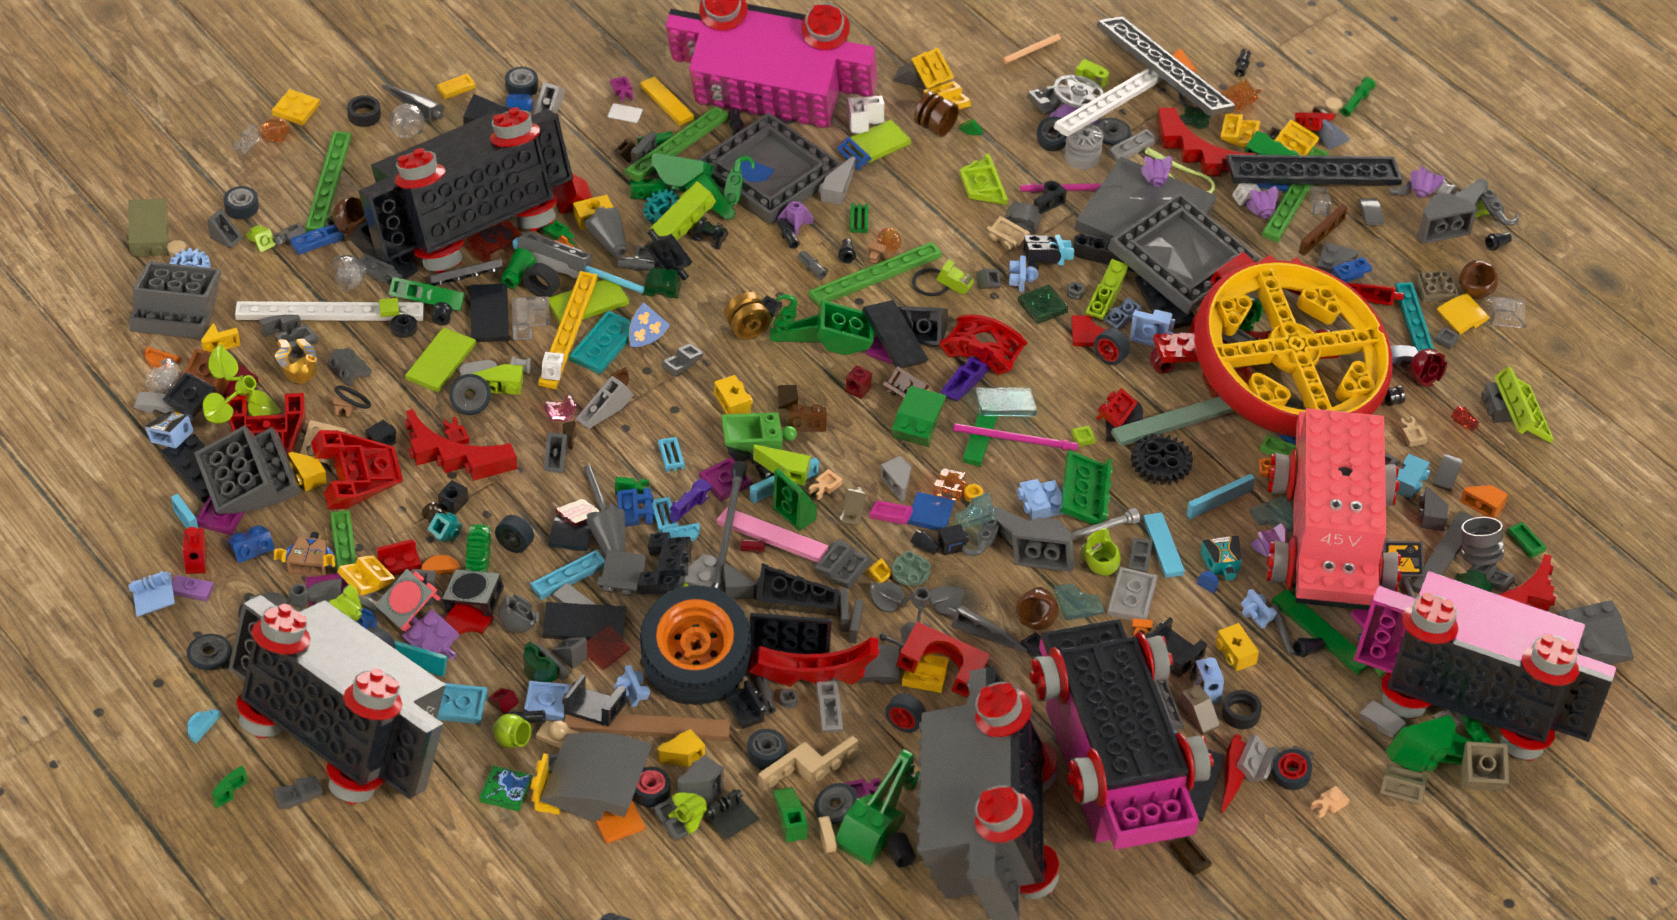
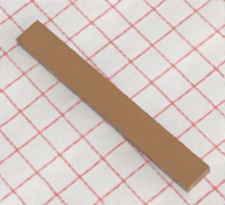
(655, 726)

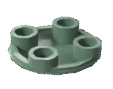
(910, 569)

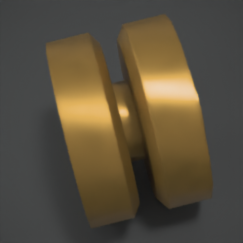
(747, 315)

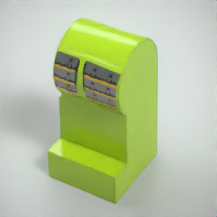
(1093, 72)
(955, 278)

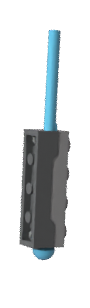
(566, 258)

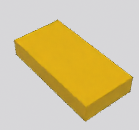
(456, 86)

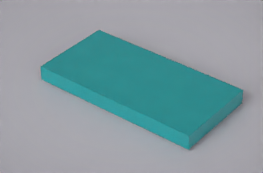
(602, 343)

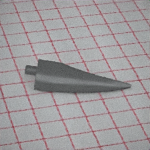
(429, 107)
(979, 626)

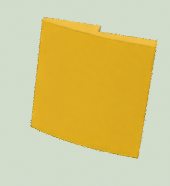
(932, 68)
(951, 92)
(1238, 131)
(1297, 138)
(1462, 313)
(366, 575)
(928, 675)

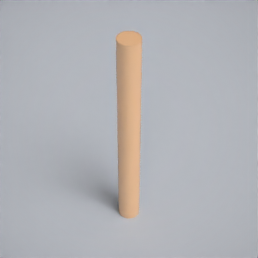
(1032, 48)

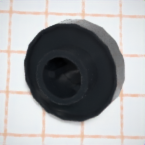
(403, 325)

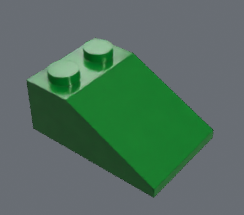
(918, 416)
(792, 502)

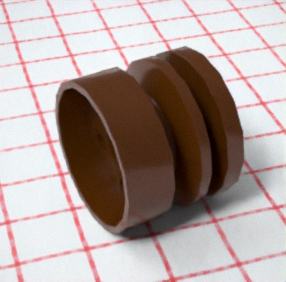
(936, 114)

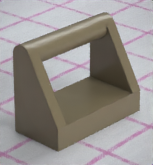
(1403, 784)

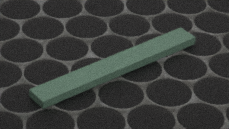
(1171, 420)

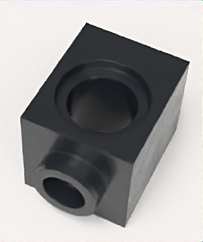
(382, 433)
(453, 497)

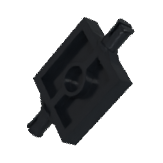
(668, 253)

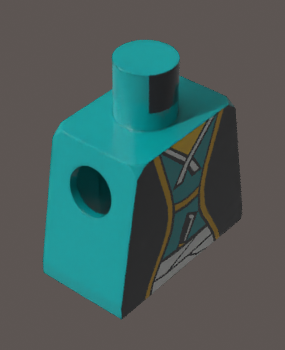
(1222, 556)

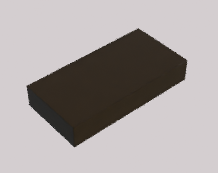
(1190, 854)

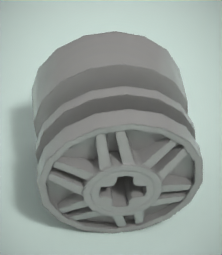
(1084, 147)

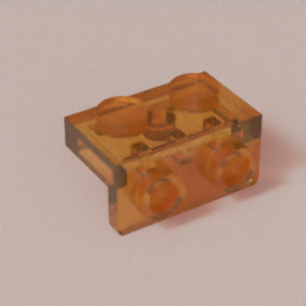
(1241, 94)

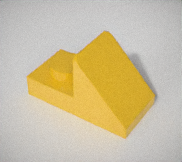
(213, 338)

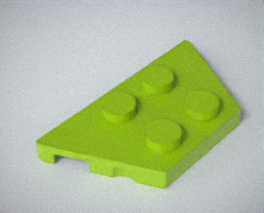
(983, 181)

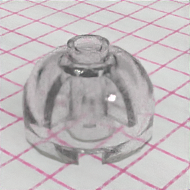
(407, 120)
(349, 272)
(165, 377)

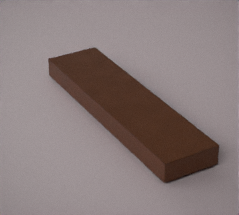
(1323, 229)

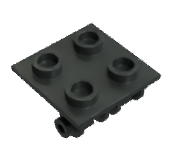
(730, 814)

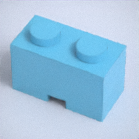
(1412, 475)

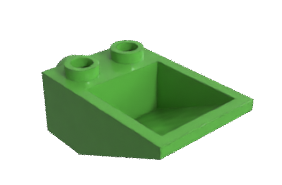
(761, 429)

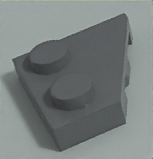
(1335, 255)

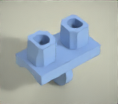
(1029, 274)
(1255, 607)
(632, 682)

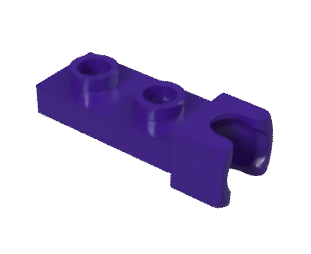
(690, 498)

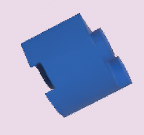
(520, 101)

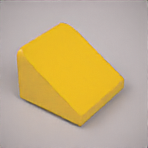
(878, 571)

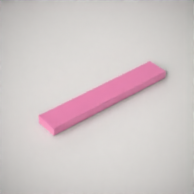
(776, 536)

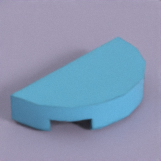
(690, 530)
(201, 723)

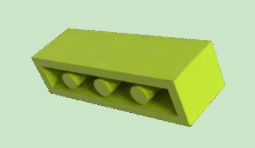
(685, 212)

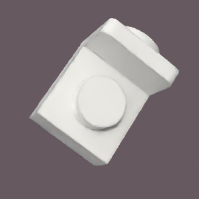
(1243, 193)
(552, 365)

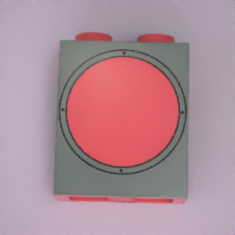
(406, 598)

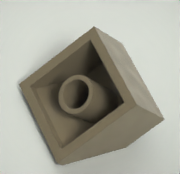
(1485, 766)

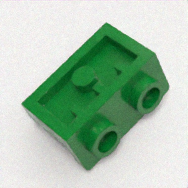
(646, 187)

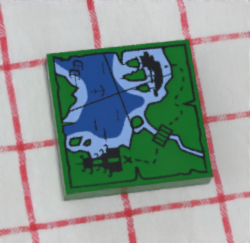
(506, 788)

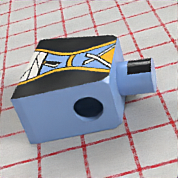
(170, 429)
(1207, 674)

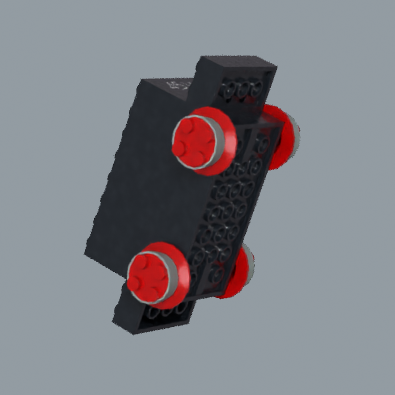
(465, 184)

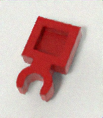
(456, 433)

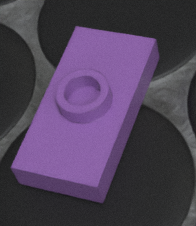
(192, 588)

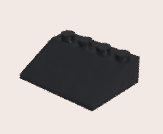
(790, 633)

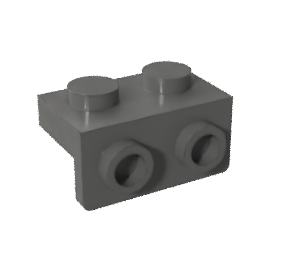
(347, 365)

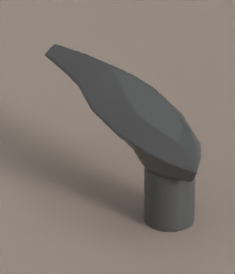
(1402, 191)

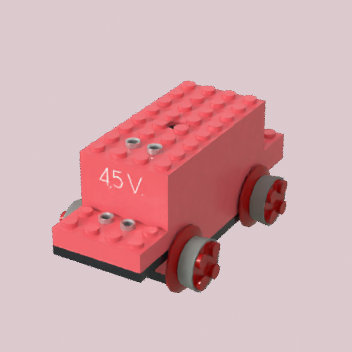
(1337, 511)

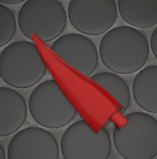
(1377, 293)
(1232, 774)

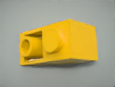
(307, 471)
(681, 750)

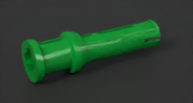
(1360, 92)

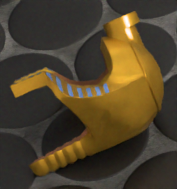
(301, 370)

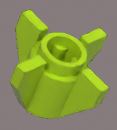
(349, 604)
(689, 809)

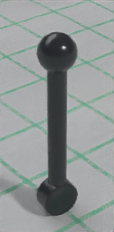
(883, 637)

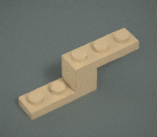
(808, 763)

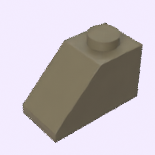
(1199, 709)

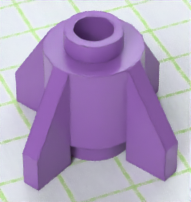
(1156, 170)
(1425, 182)
(1263, 202)
(796, 215)
(1262, 544)

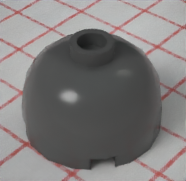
(517, 615)

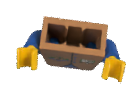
(307, 556)

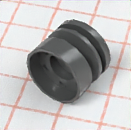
(1482, 541)

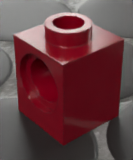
(858, 382)

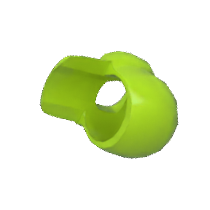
(1103, 559)

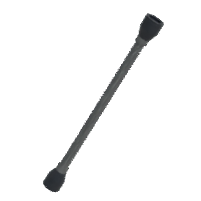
(738, 473)

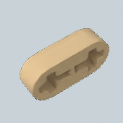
(826, 834)

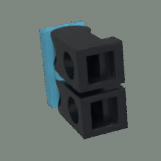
(1047, 249)

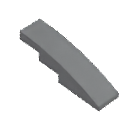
(829, 706)

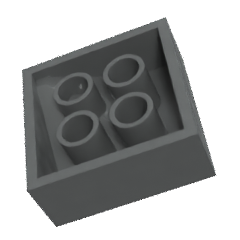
(1603, 634)

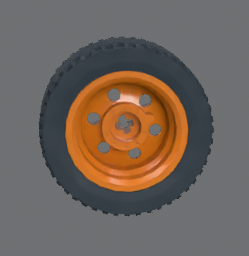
(675, 615)

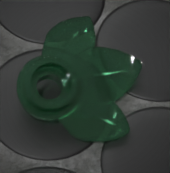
(1195, 118)

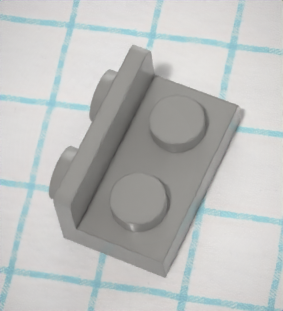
(1257, 759)

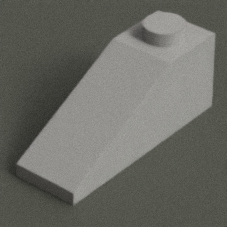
(837, 183)
(606, 402)

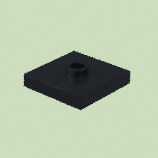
(188, 394)

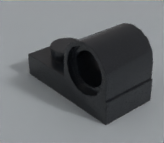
(1052, 197)

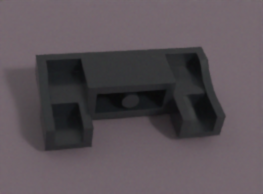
(671, 567)

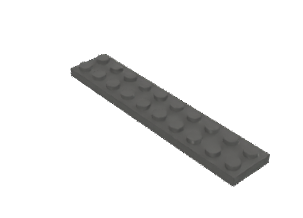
(1166, 66)

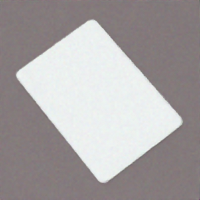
(625, 113)

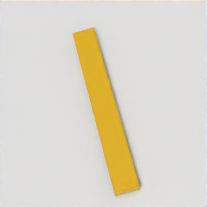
(571, 321)

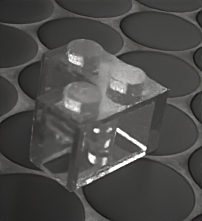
(529, 313)

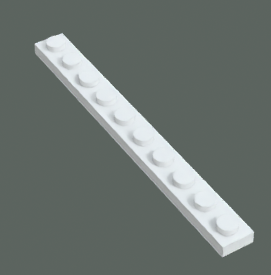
(1107, 102)
(324, 310)

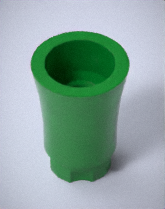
(517, 267)

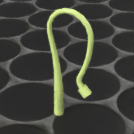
(1156, 155)

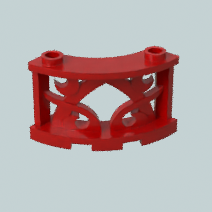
(991, 353)

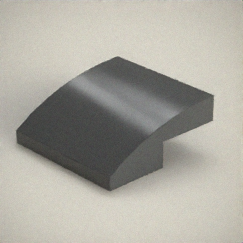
(843, 565)
(884, 666)

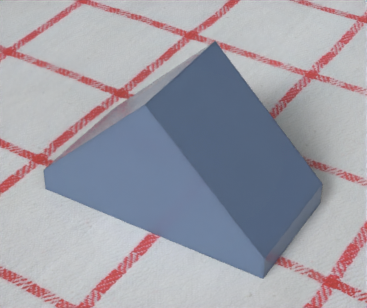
(1332, 135)

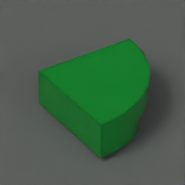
(971, 128)

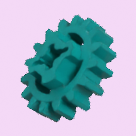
(659, 205)

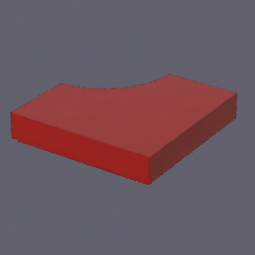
(1084, 331)
(468, 619)

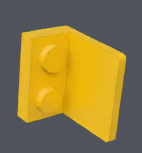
(538, 785)

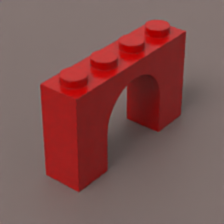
(927, 641)

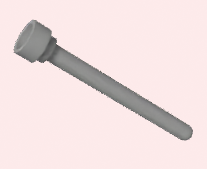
(1130, 517)

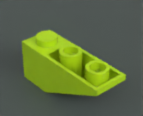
(503, 378)
(792, 464)

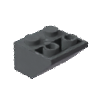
(703, 779)

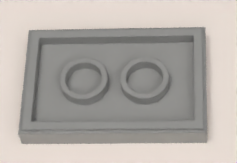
(1132, 594)

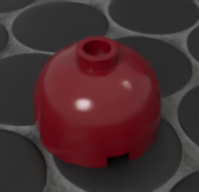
(1428, 366)

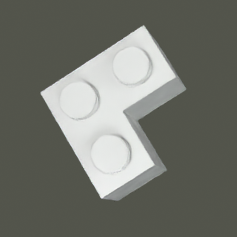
(865, 111)

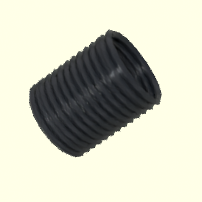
(900, 849)

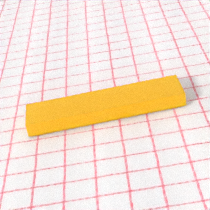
(667, 101)

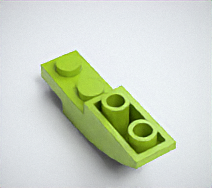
(1107, 290)

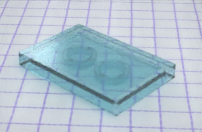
(1005, 401)

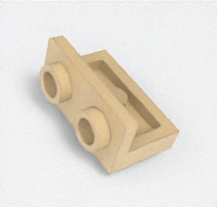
(1008, 233)

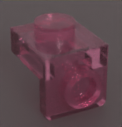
(561, 411)

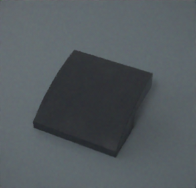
(569, 536)

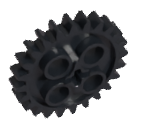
(1161, 459)

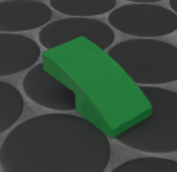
(224, 790)

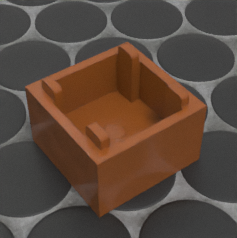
(199, 367)

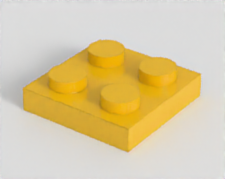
(296, 107)

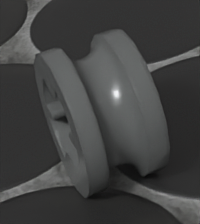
(1075, 295)
(786, 694)

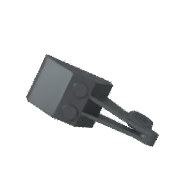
(1454, 215)
(1035, 542)

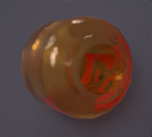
(275, 130)
(895, 240)

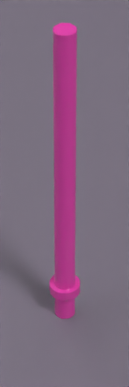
(1069, 187)
(1016, 437)

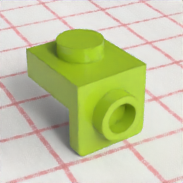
(262, 237)

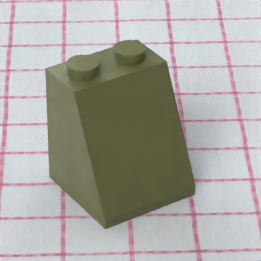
(148, 227)

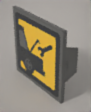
(1411, 556)

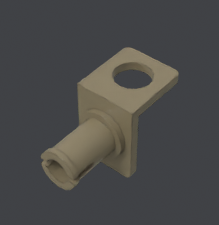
(853, 505)

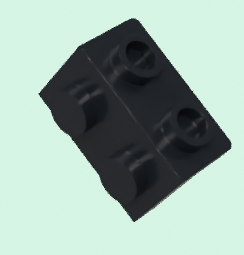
(746, 706)

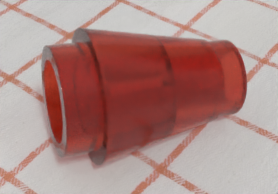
(1463, 417)

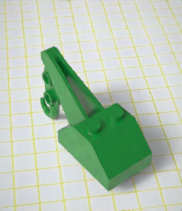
(685, 172)
(835, 325)
(1434, 741)
(873, 820)

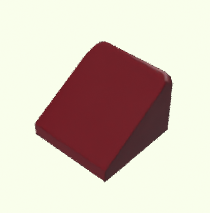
(503, 700)

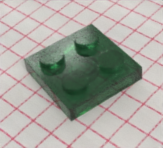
(1043, 304)

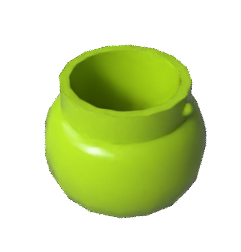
(511, 731)

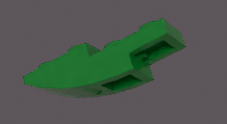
(426, 293)

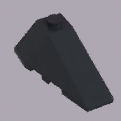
(403, 264)
(926, 323)

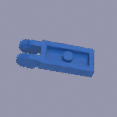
(316, 239)

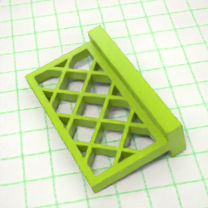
(1522, 405)

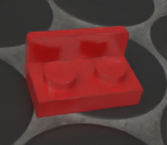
(1312, 121)
(1117, 408)
(399, 557)

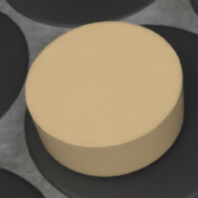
(1333, 105)
(175, 246)

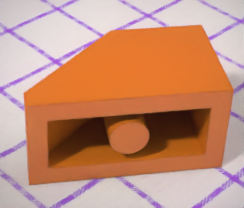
(1484, 499)

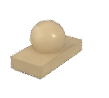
(554, 733)

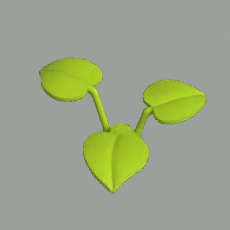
(217, 409)

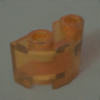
(950, 484)

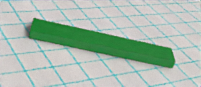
(1317, 628)

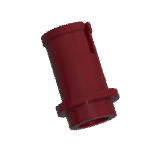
(753, 545)

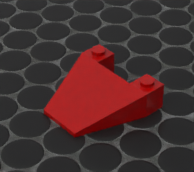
(286, 425)
(360, 464)

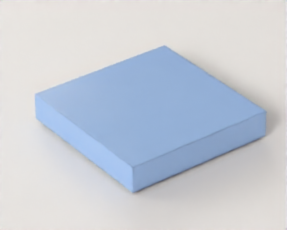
(547, 697)

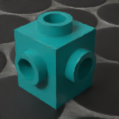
(445, 527)

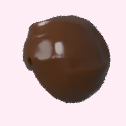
(348, 214)
(1478, 279)
(1037, 609)

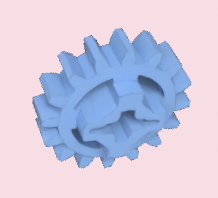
(191, 258)

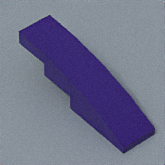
(965, 379)

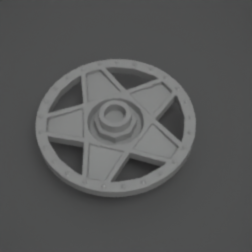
(1077, 92)

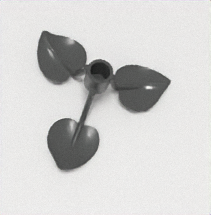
(300, 595)
(890, 595)

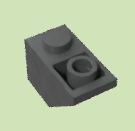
(1433, 511)

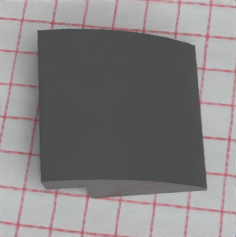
(174, 299)
(247, 471)
(596, 774)

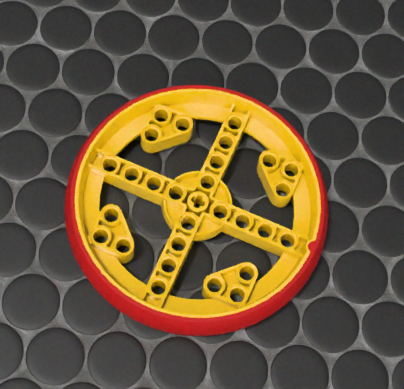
(1290, 344)

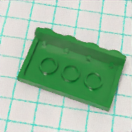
(1086, 488)

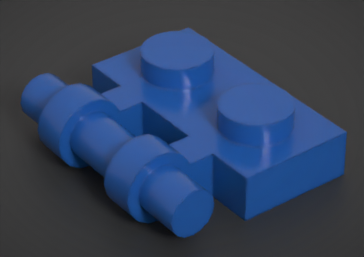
(629, 502)

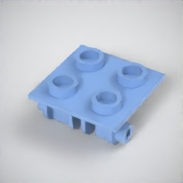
(152, 593)

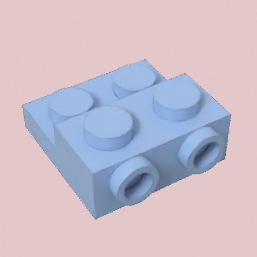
(1146, 325)
(1040, 498)

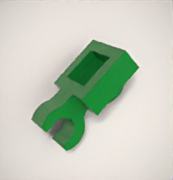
(556, 230)
(626, 483)

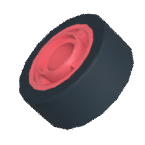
(652, 787)

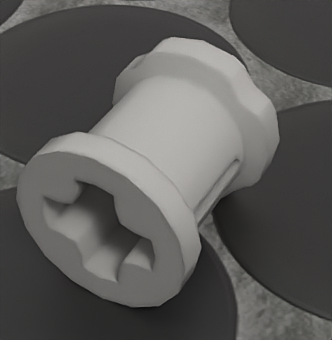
(527, 362)

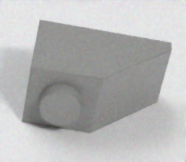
(550, 98)
(897, 476)

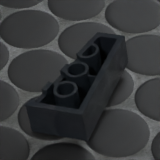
(794, 593)

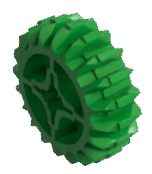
(478, 548)

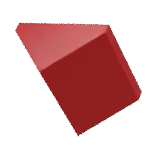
(571, 192)

